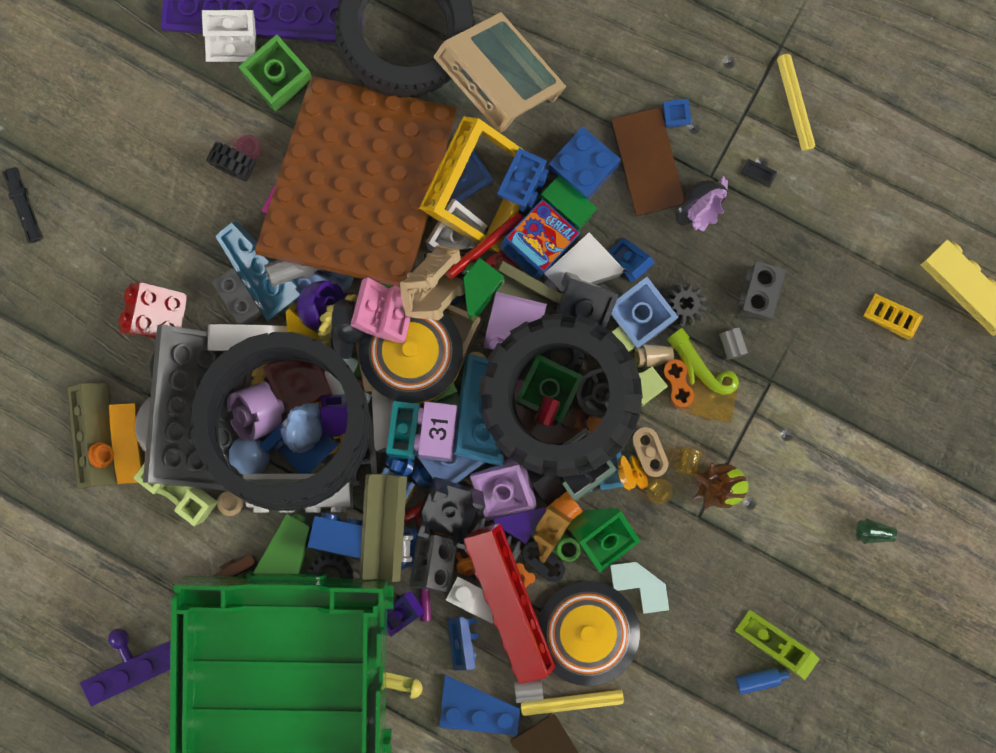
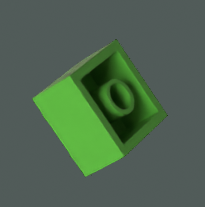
(275, 73)

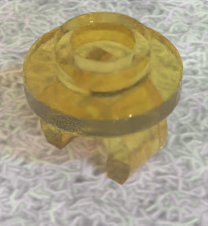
(659, 491)

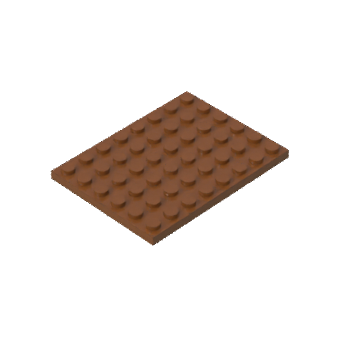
(356, 181)

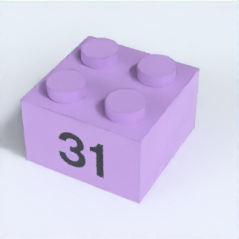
(437, 431)

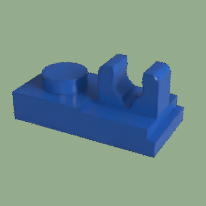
(460, 642)

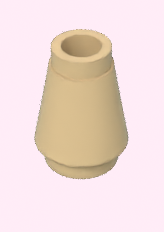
(652, 355)

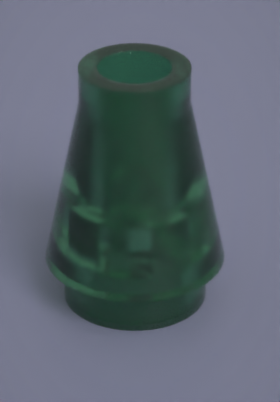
(874, 532)

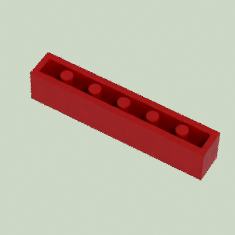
(509, 603)

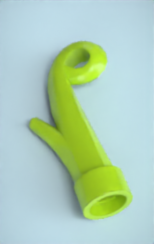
(694, 364)

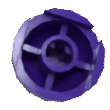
(315, 299)

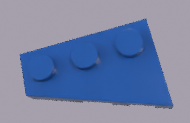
(476, 711)

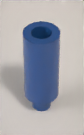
(760, 680)

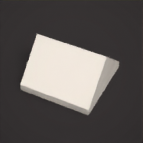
(445, 236)

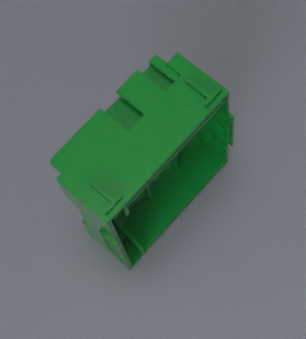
(279, 664)

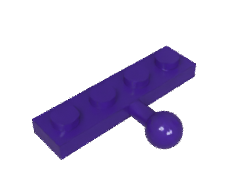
(130, 672)

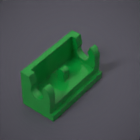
(568, 202)

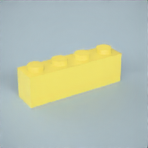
(964, 283)

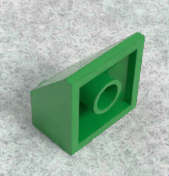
(603, 535)

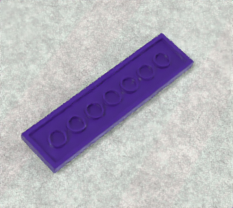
(286, 18)

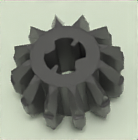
(683, 296)

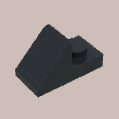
(546, 486)

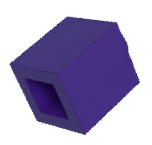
(334, 414)

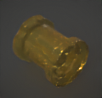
(689, 461)

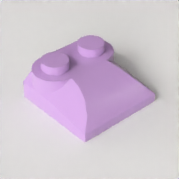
(505, 489)

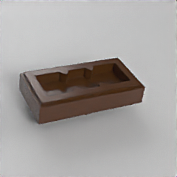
(234, 568)

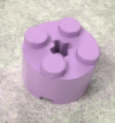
(255, 411)

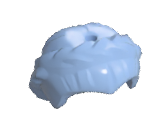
(303, 427)

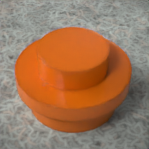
(100, 455)

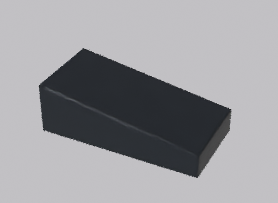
(759, 173)

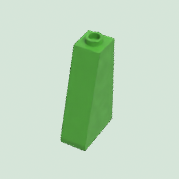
(287, 547)

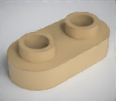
(650, 452)

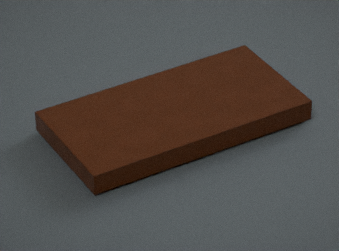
(648, 161)

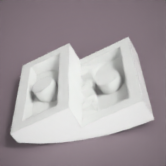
(229, 35)

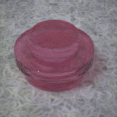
(249, 146)

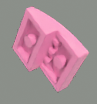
(380, 311)

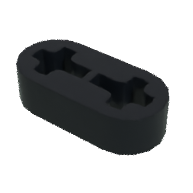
(539, 567)

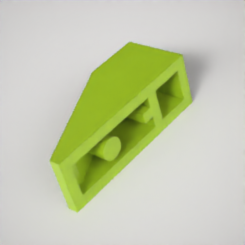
(777, 644)

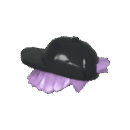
(703, 204)

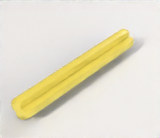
(796, 102)
(572, 702)

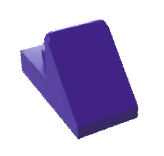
(404, 612)

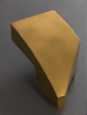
(550, 531)

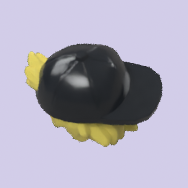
(336, 327)

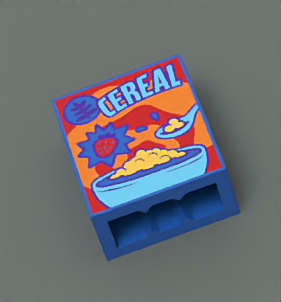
(539, 240)

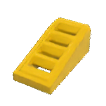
(888, 324)

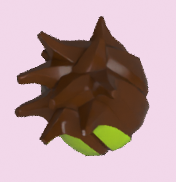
(721, 486)

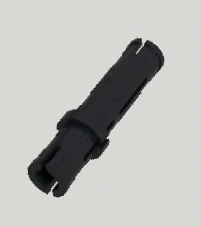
(20, 198)

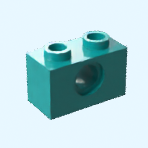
(403, 430)

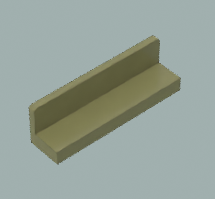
(526, 287)
(90, 425)
(383, 527)

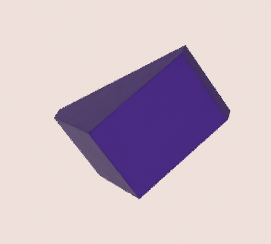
(521, 524)

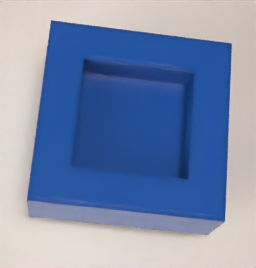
(677, 113)

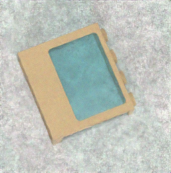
(498, 70)

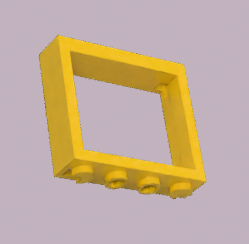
(450, 172)

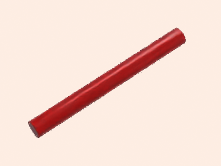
(484, 245)

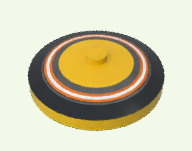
(419, 366)
(589, 632)

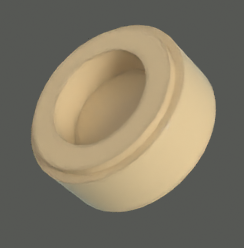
(229, 504)

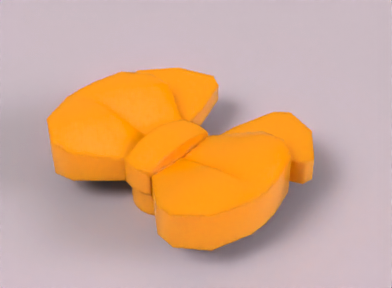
(631, 476)

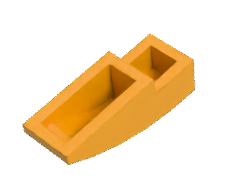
(125, 446)

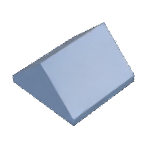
(643, 313)

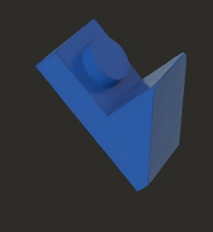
(631, 258)

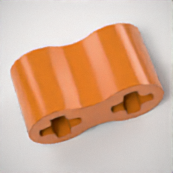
(678, 384)

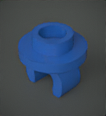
(401, 466)

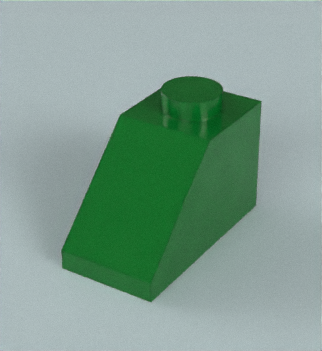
(480, 285)

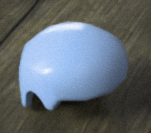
(248, 456)

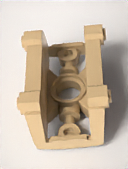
(428, 289)

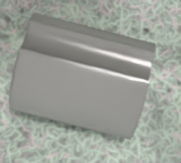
(733, 343)
(528, 691)

